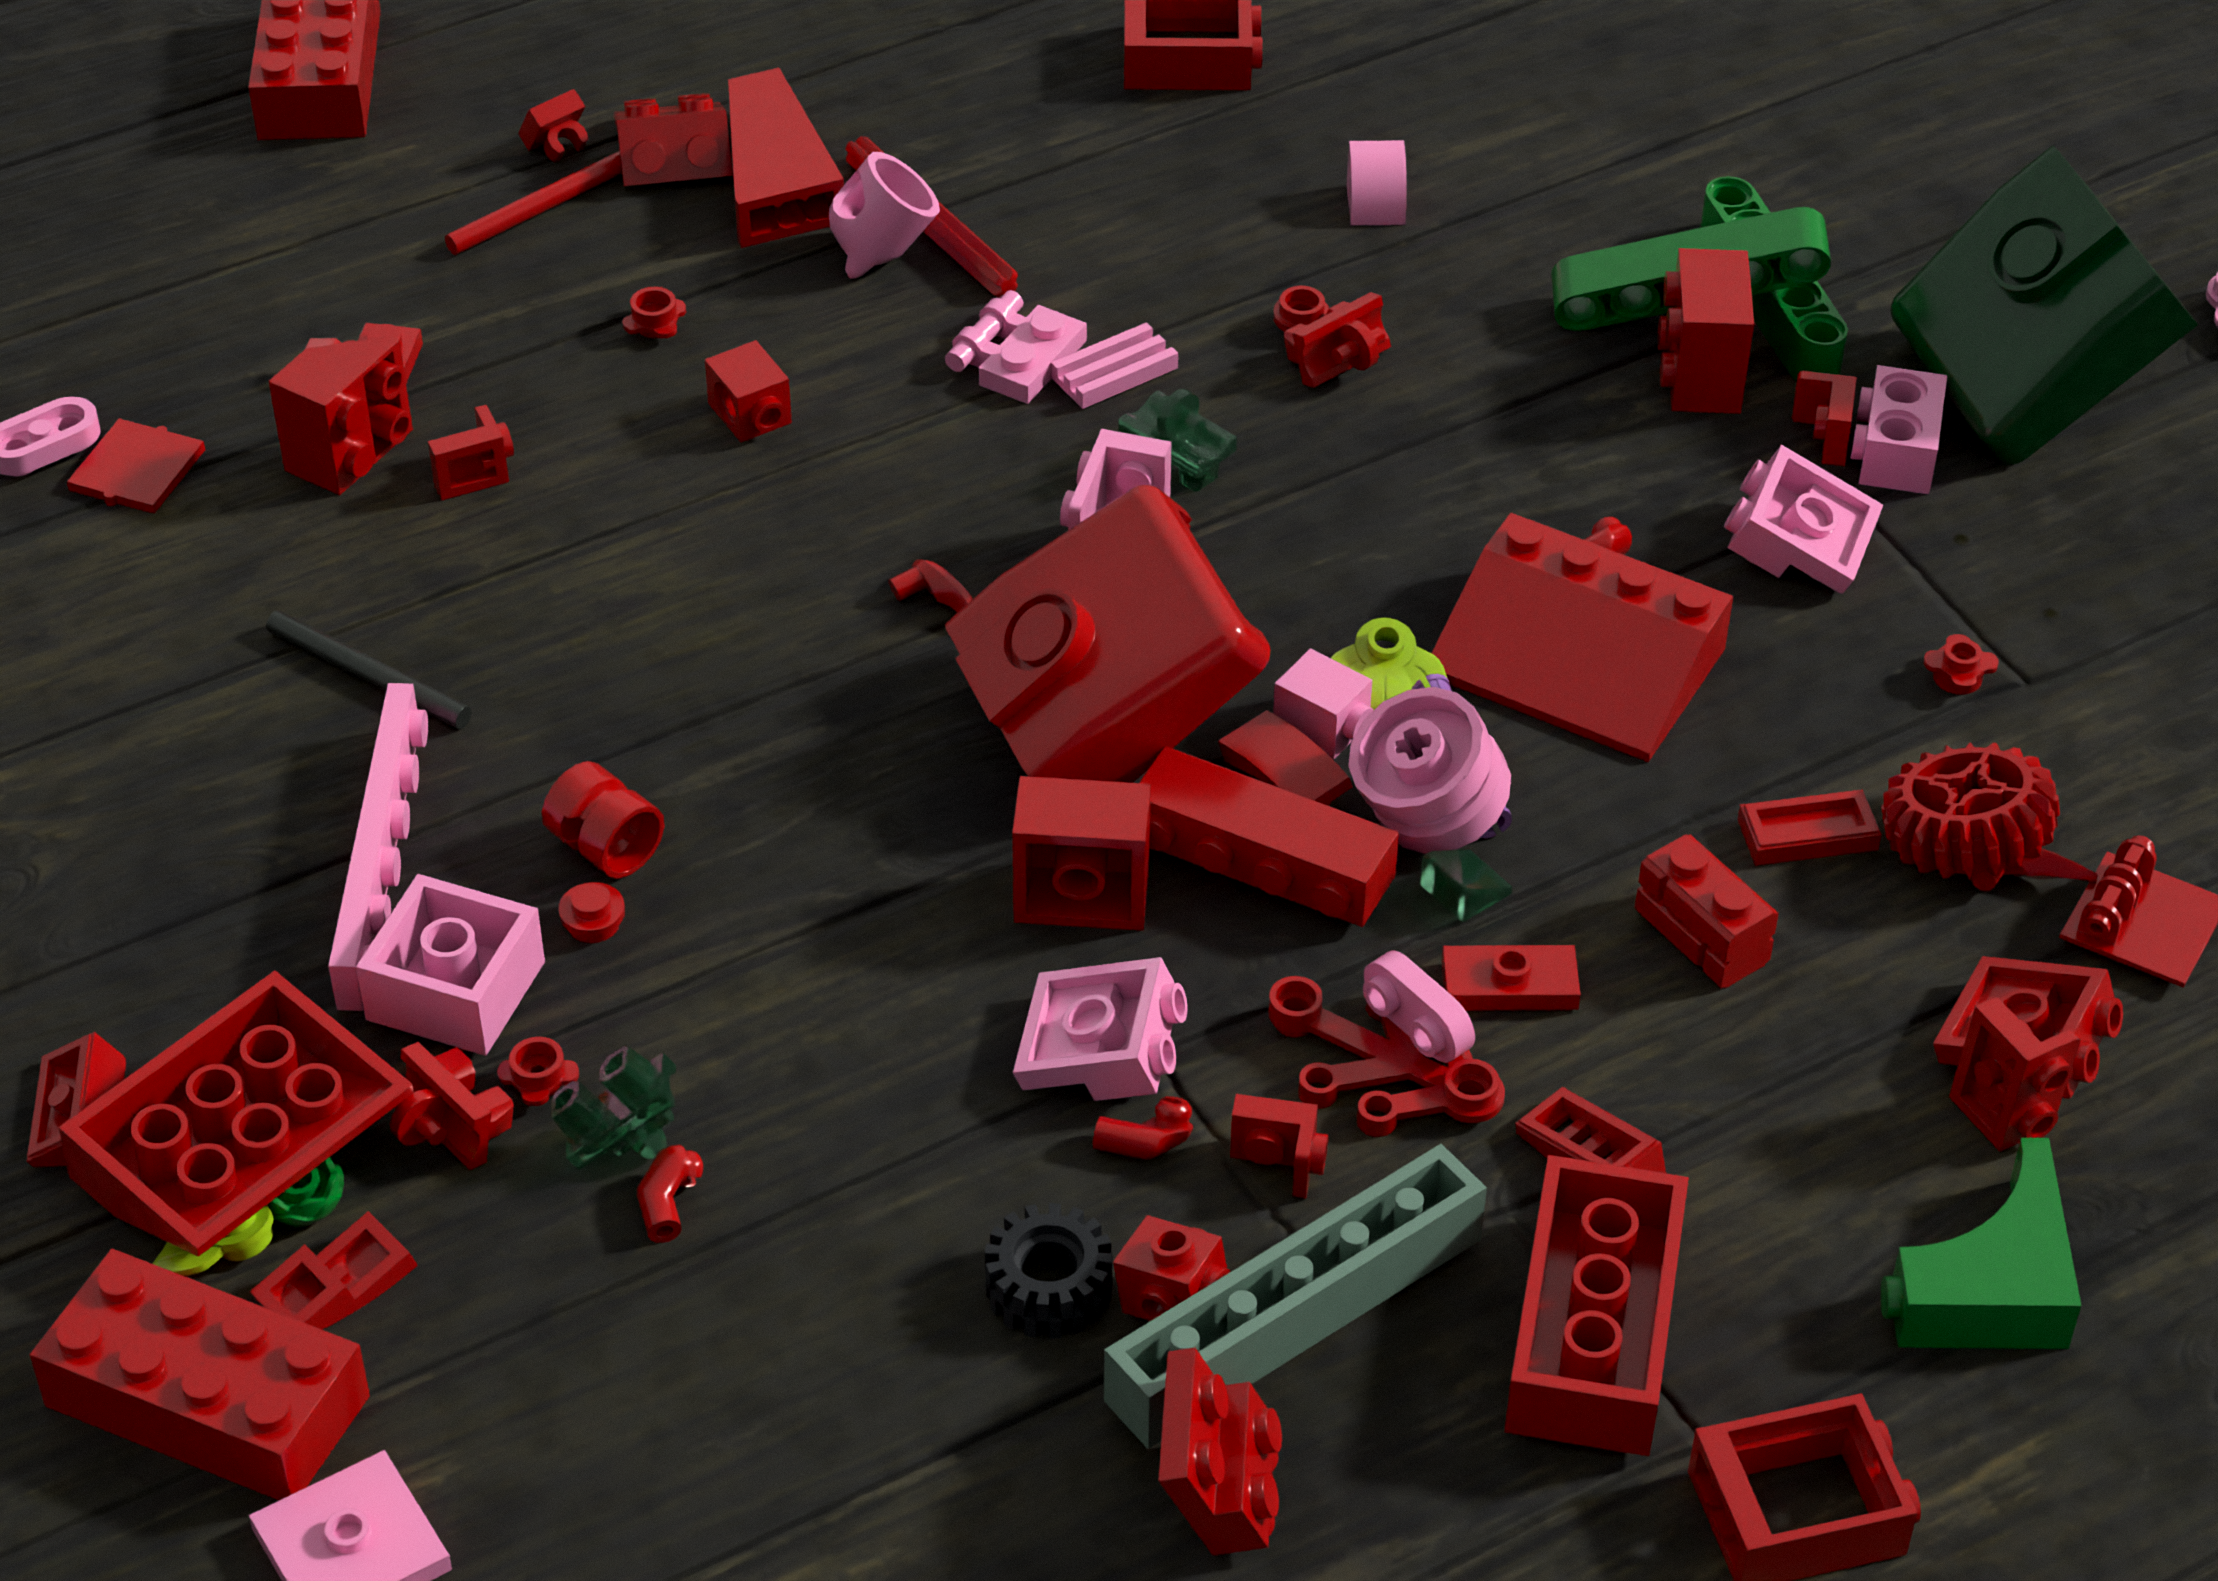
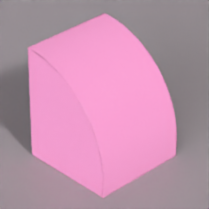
(1377, 182)

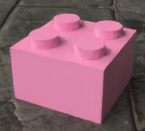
(451, 964)

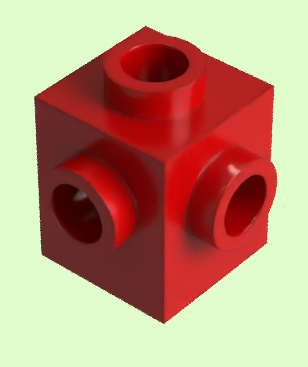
(1166, 1266)

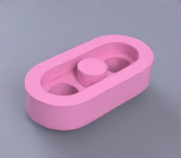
(47, 434)
(1418, 1006)

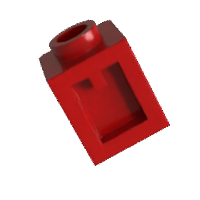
(1828, 404)
(472, 457)
(1281, 1134)

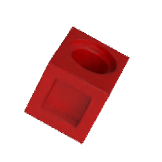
(748, 391)

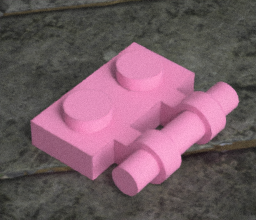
(1023, 360)

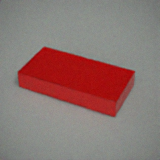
(1809, 827)

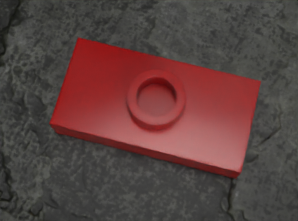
(1512, 977)

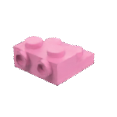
(1802, 520)
(1102, 1029)

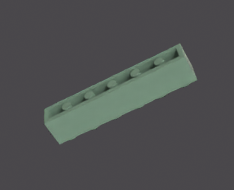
(1303, 1286)

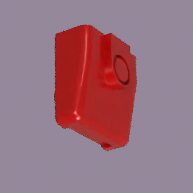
(1107, 643)

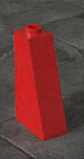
(778, 162)

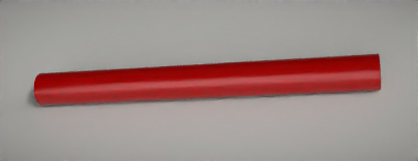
(534, 204)

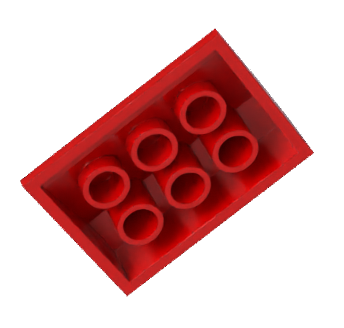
(1582, 636)
(229, 1117)

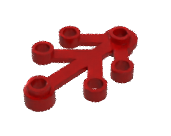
(1462, 1089)

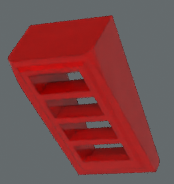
(1609, 1134)

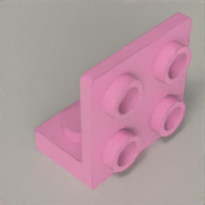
(1112, 469)

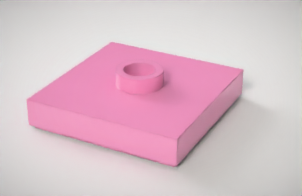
(352, 1529)

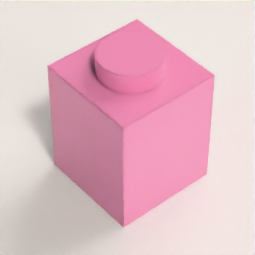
(1323, 700)

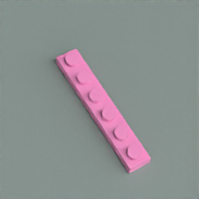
(381, 823)

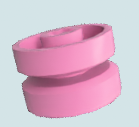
(1430, 769)

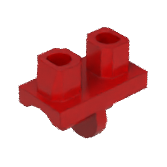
(1340, 340)
(446, 1109)

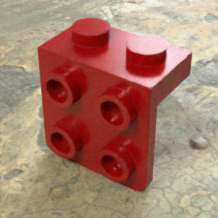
(673, 140)

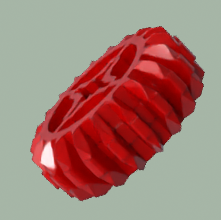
(1970, 810)

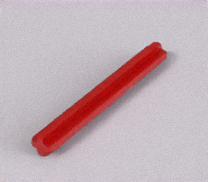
(953, 236)

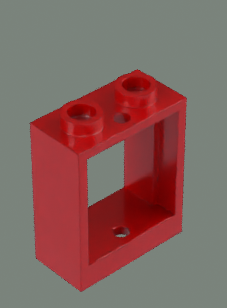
(1191, 61)
(1788, 1437)

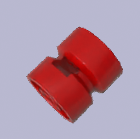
(603, 819)

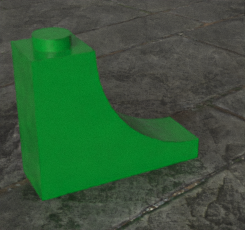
(2000, 1282)

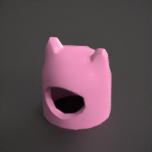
(880, 212)

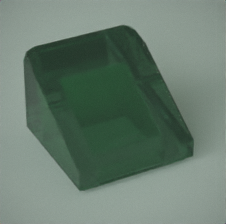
(1462, 882)

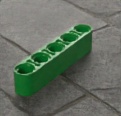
(1628, 279)
(1795, 320)

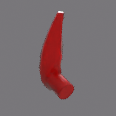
(935, 579)
(2047, 866)

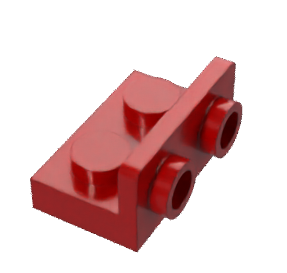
(2009, 1078)

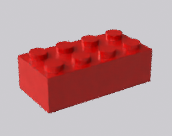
(313, 68)
(1597, 1306)
(201, 1375)

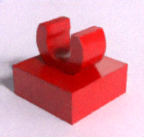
(552, 121)

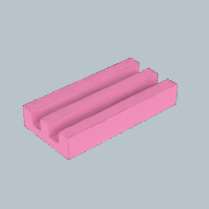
(1108, 361)

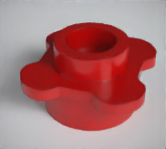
(654, 313)
(1960, 665)
(537, 1069)

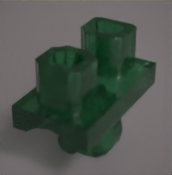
(1194, 440)
(624, 1115)

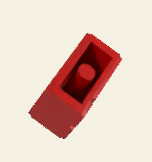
(1706, 910)

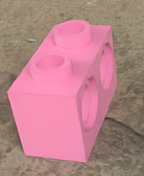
(1901, 429)

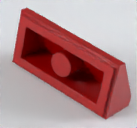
(66, 1085)

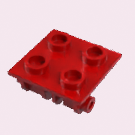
(2143, 915)

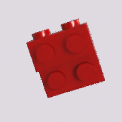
(2048, 1000)
(1219, 1455)

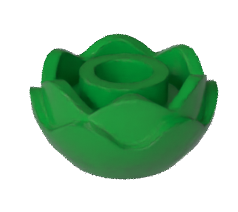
(314, 1199)

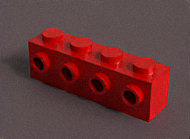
(1269, 837)

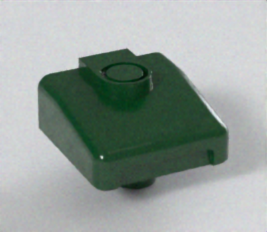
(2037, 310)

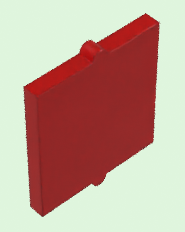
(136, 466)

